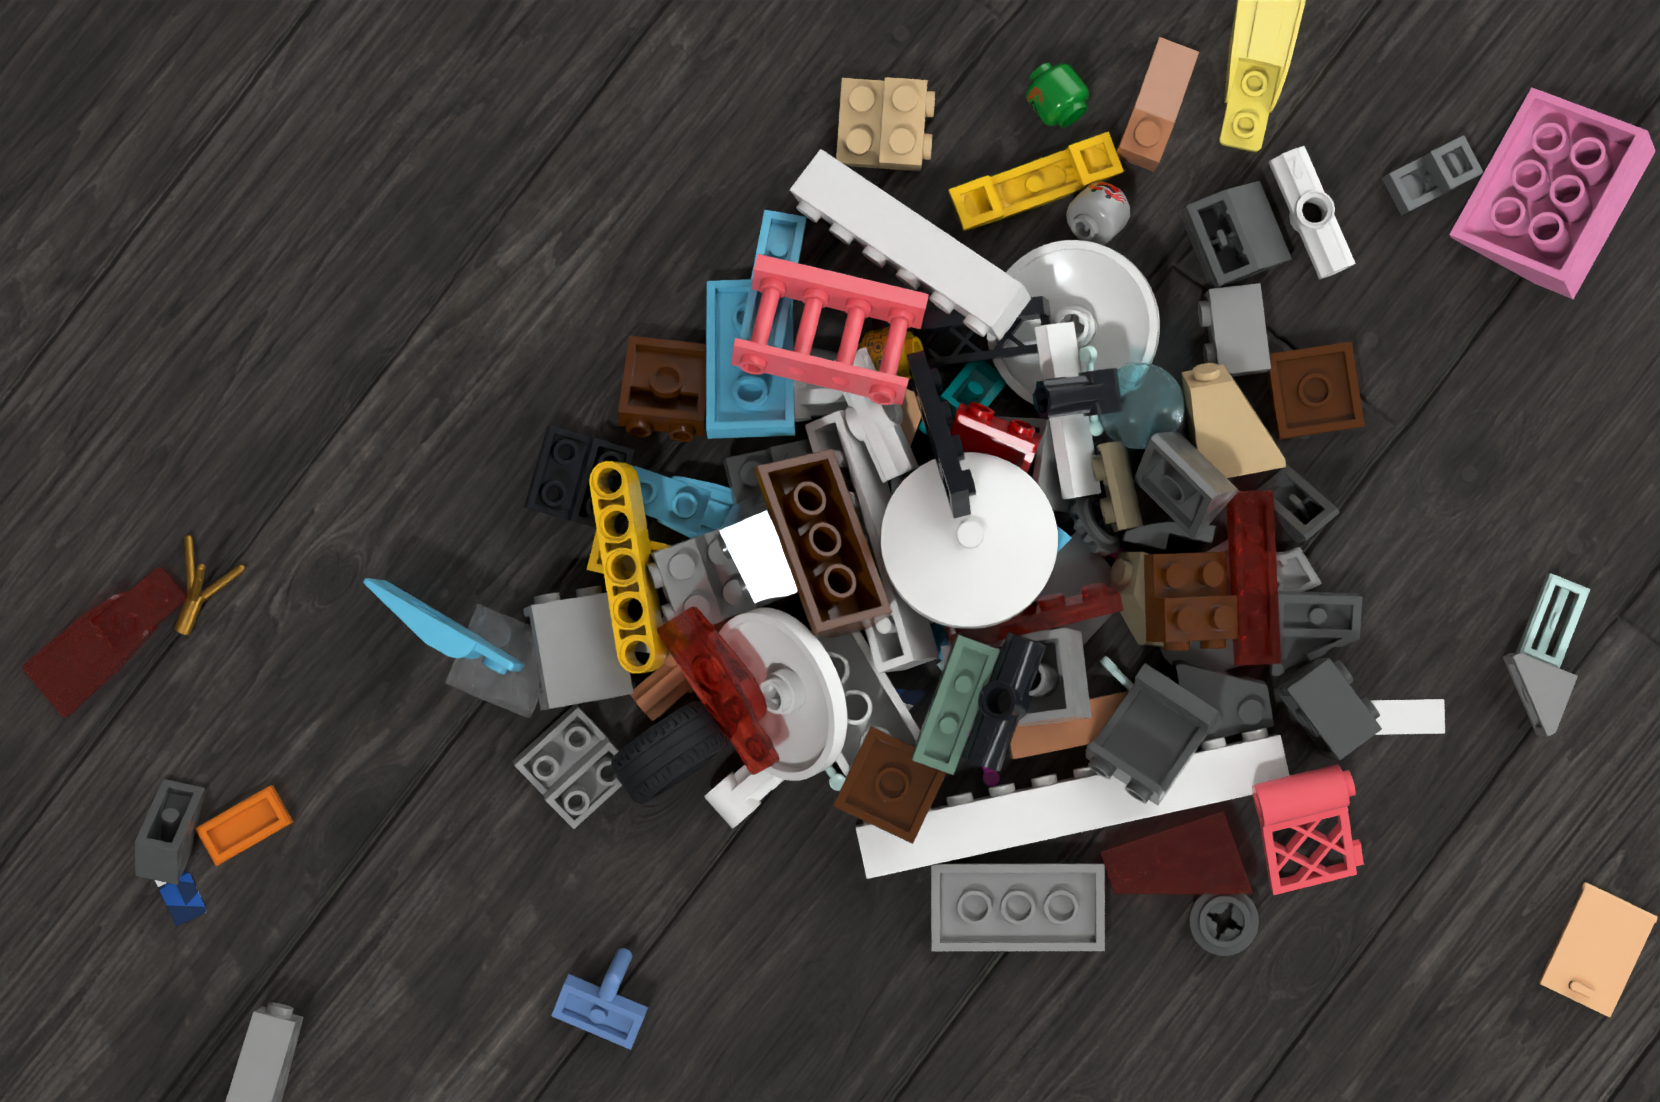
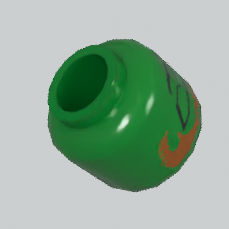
(1057, 94)

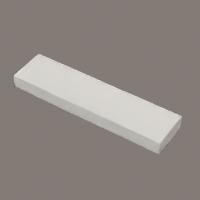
(1070, 433)

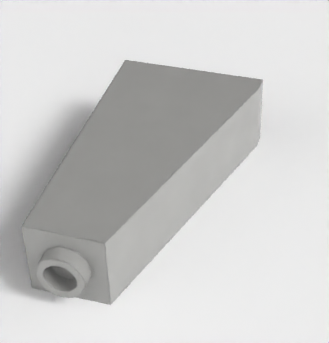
(266, 1055)

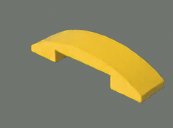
(1036, 182)

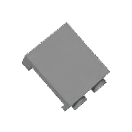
(576, 649)

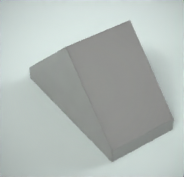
(1541, 689)

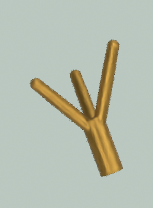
(194, 584)

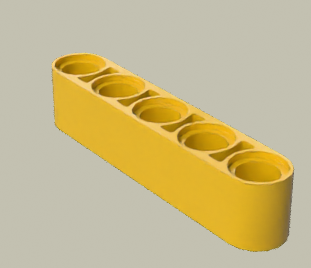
(613, 550)

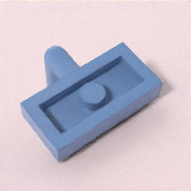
(600, 1008)

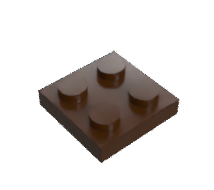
(1315, 391)
(889, 786)

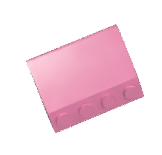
(1554, 191)

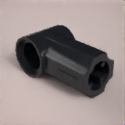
(1087, 393)

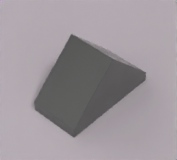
(1298, 504)

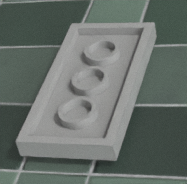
(1018, 907)

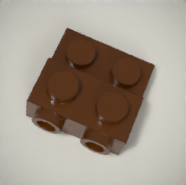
(663, 388)
(1189, 600)

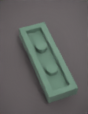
(954, 704)

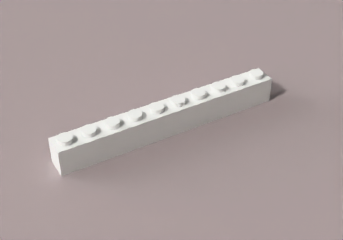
(1069, 806)

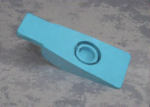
(684, 503)
(440, 630)

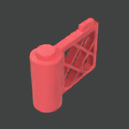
(1301, 804)

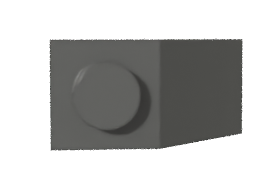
(168, 832)

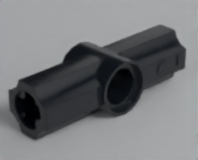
(992, 728)

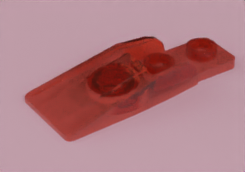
(102, 642)
(722, 685)

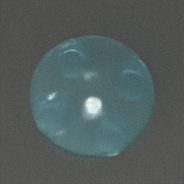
(1149, 404)

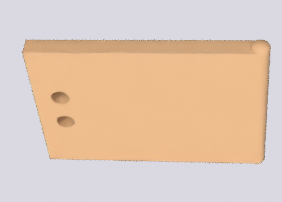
(1597, 949)

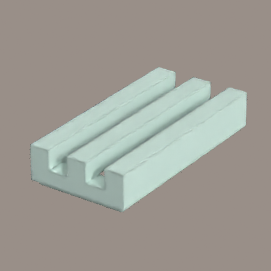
(1537, 616)

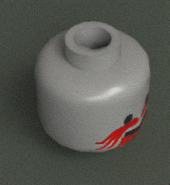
(1098, 213)

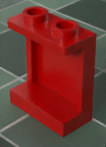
(991, 435)

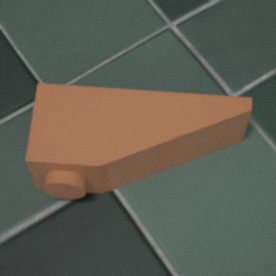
(1157, 104)

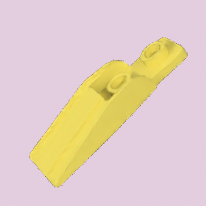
(1257, 67)

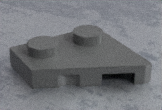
(1314, 624)
(1240, 700)

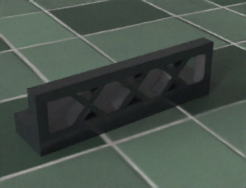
(940, 321)

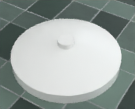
(1098, 293)
(975, 565)
(799, 686)

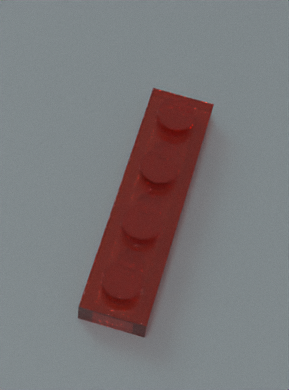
(1254, 577)
(1049, 613)

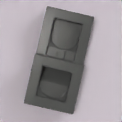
(1432, 175)
(1156, 535)

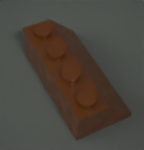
(823, 543)

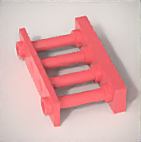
(838, 291)

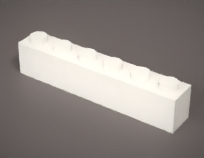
(909, 244)
(903, 636)

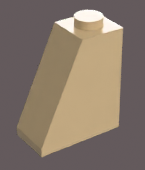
(1225, 424)

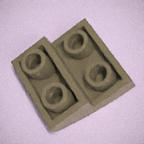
(1121, 499)

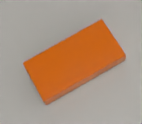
(244, 825)

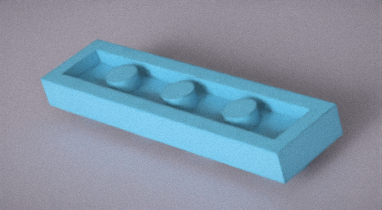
(779, 238)

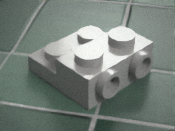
(698, 576)

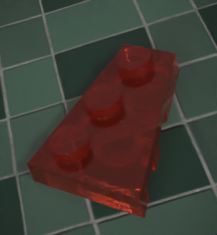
(1179, 861)

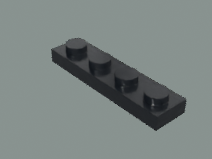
(945, 447)

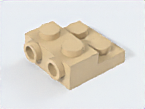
(884, 123)

